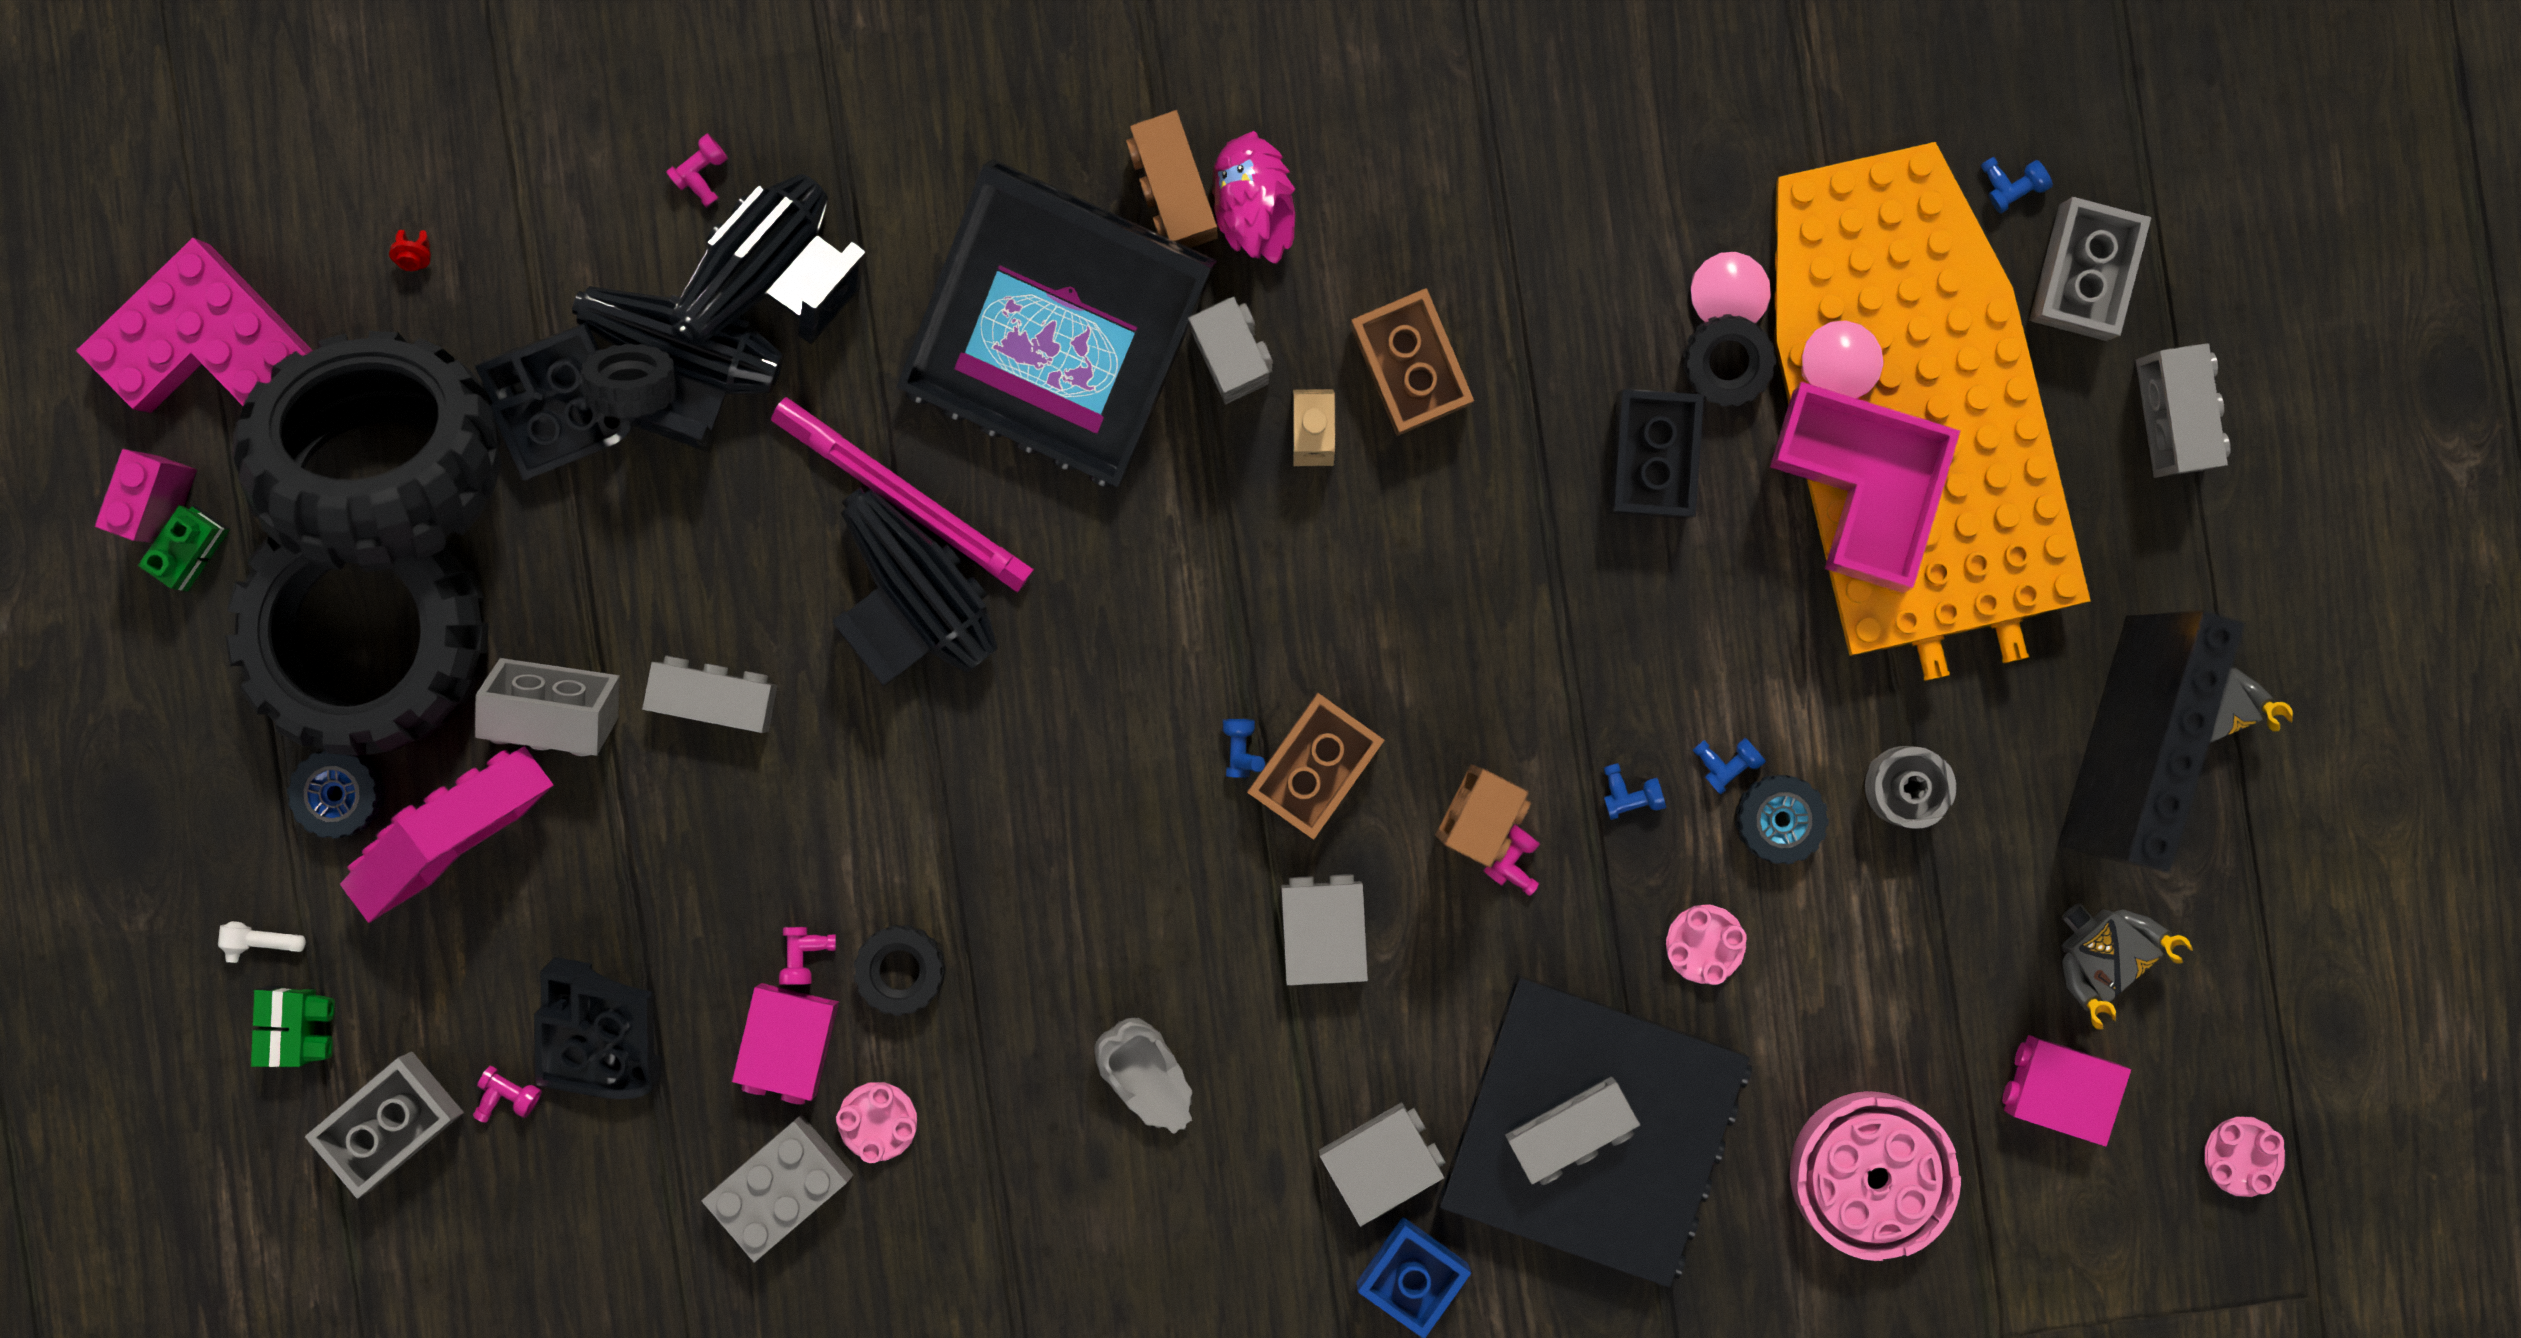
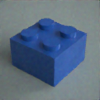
(1413, 1277)

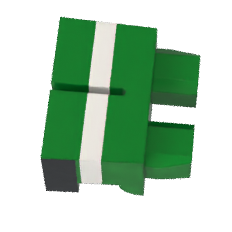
(181, 546)
(296, 1012)

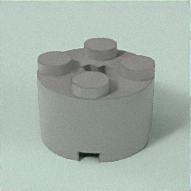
(1923, 804)

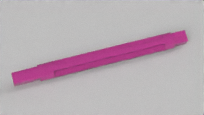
(901, 494)

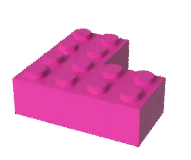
(185, 318)
(1887, 465)
(429, 839)

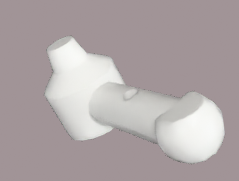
(237, 938)

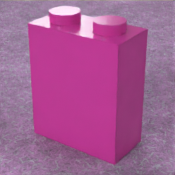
(144, 495)
(785, 1043)
(2065, 1090)

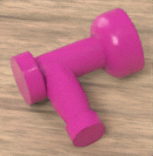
(688, 174)
(1506, 869)
(797, 943)
(497, 1086)

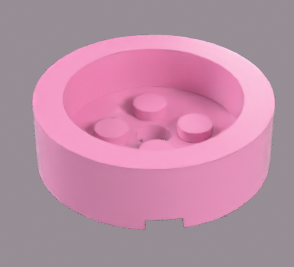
(1832, 1175)

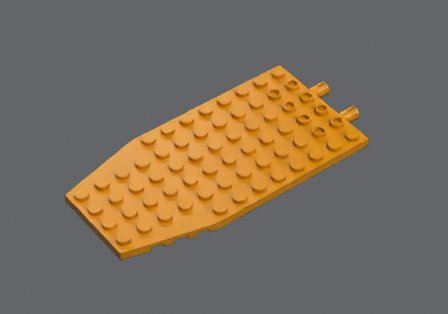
(1907, 260)

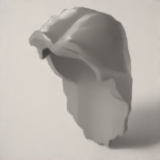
(1144, 1074)

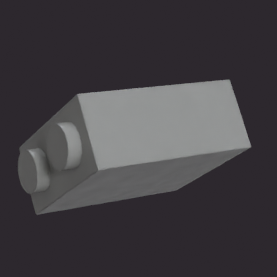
(1324, 931)
(1382, 1163)

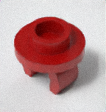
(410, 254)

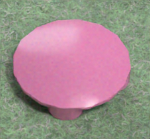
(1732, 286)
(1842, 359)
(1706, 944)
(877, 1121)
(2245, 1156)

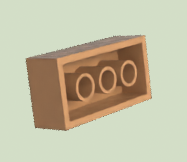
(1483, 816)

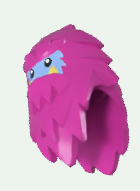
(1254, 197)

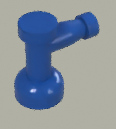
(2005, 192)
(1240, 761)
(1723, 773)
(1621, 801)

